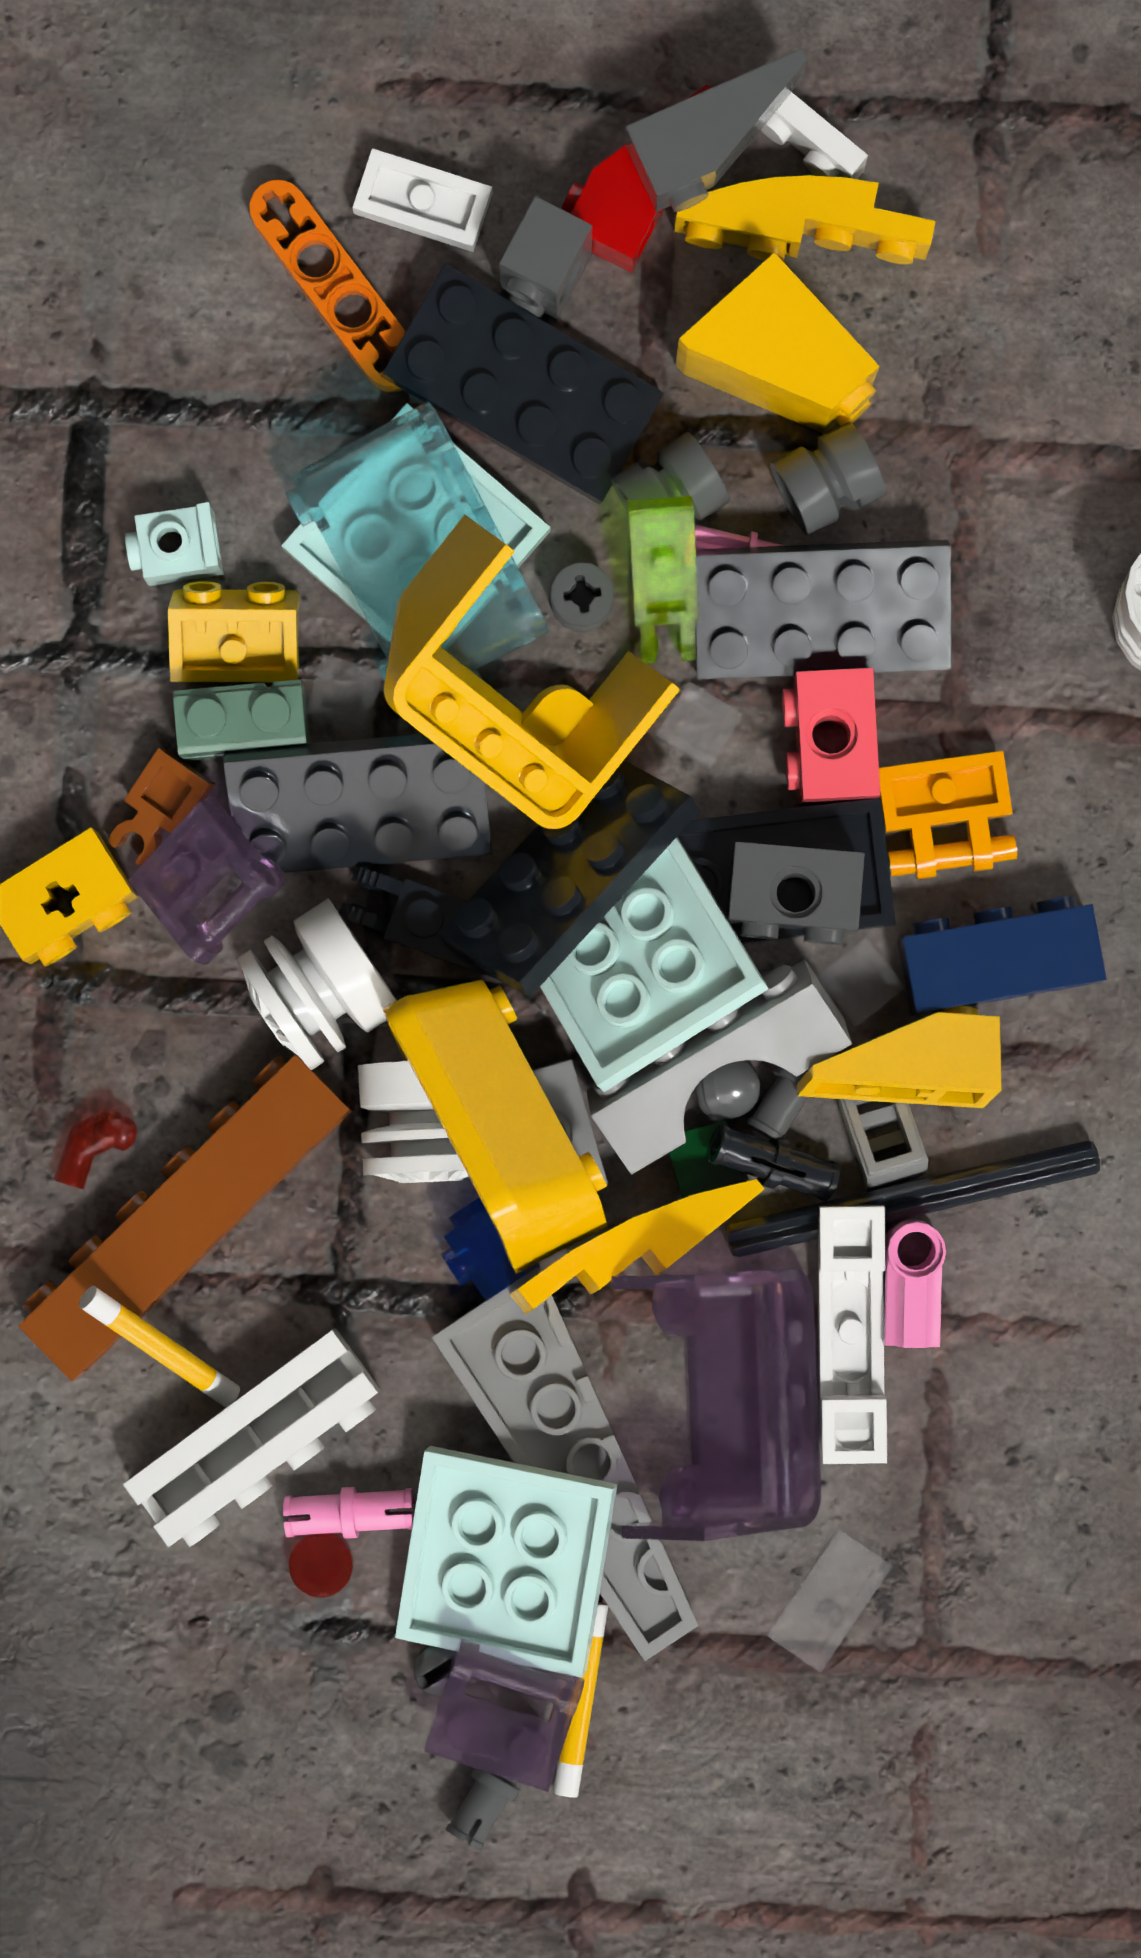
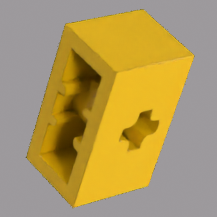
(79, 866)

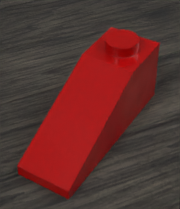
(617, 208)

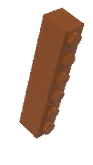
(188, 1213)

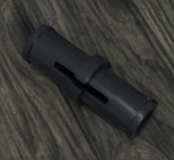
(809, 1175)

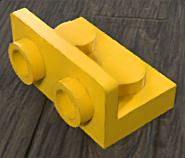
(233, 633)

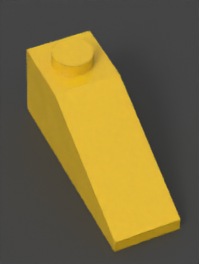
(933, 1061)

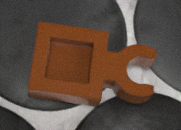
(163, 798)

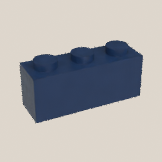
(1001, 956)

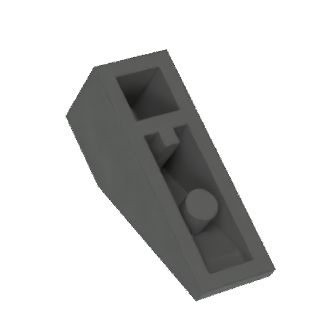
(698, 139)

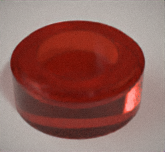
(321, 1564)

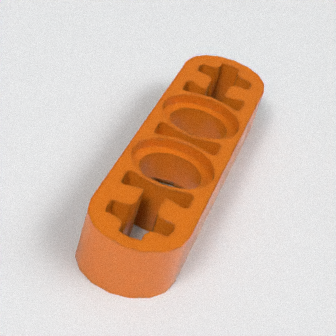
(328, 290)

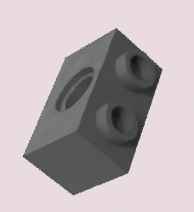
(545, 259)
(831, 875)

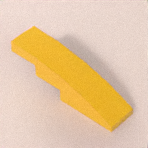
(655, 1236)

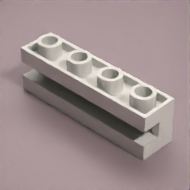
(254, 1437)

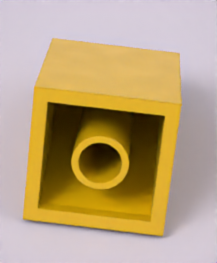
(780, 351)

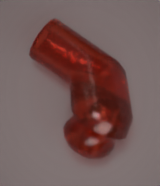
(89, 1139)

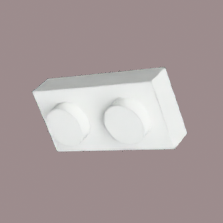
(823, 145)
(422, 200)

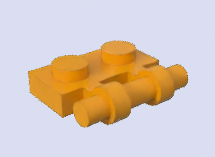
(944, 794)

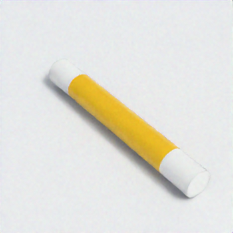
(159, 1346)
(573, 1751)

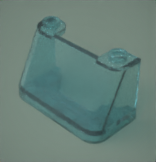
(388, 510)

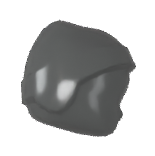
(729, 1091)

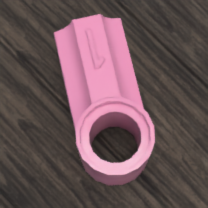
(913, 1292)

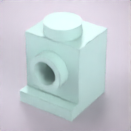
(195, 559)

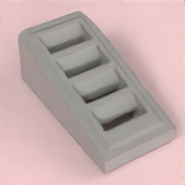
(892, 1170)

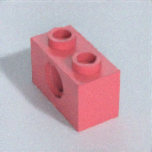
(841, 698)

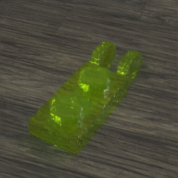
(664, 572)

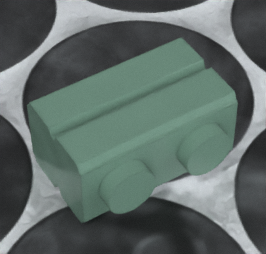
(239, 718)

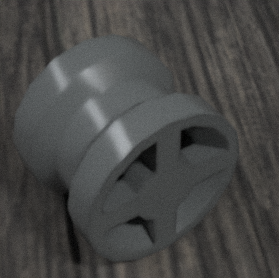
(583, 609)

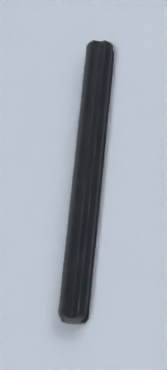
(922, 1196)

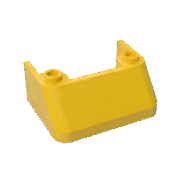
(537, 759)
(499, 1119)

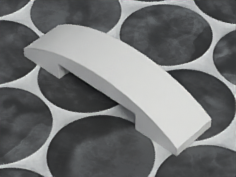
(851, 1334)

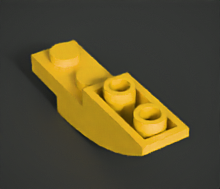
(777, 211)

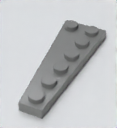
(549, 1418)

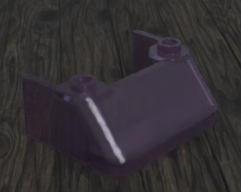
(748, 1403)

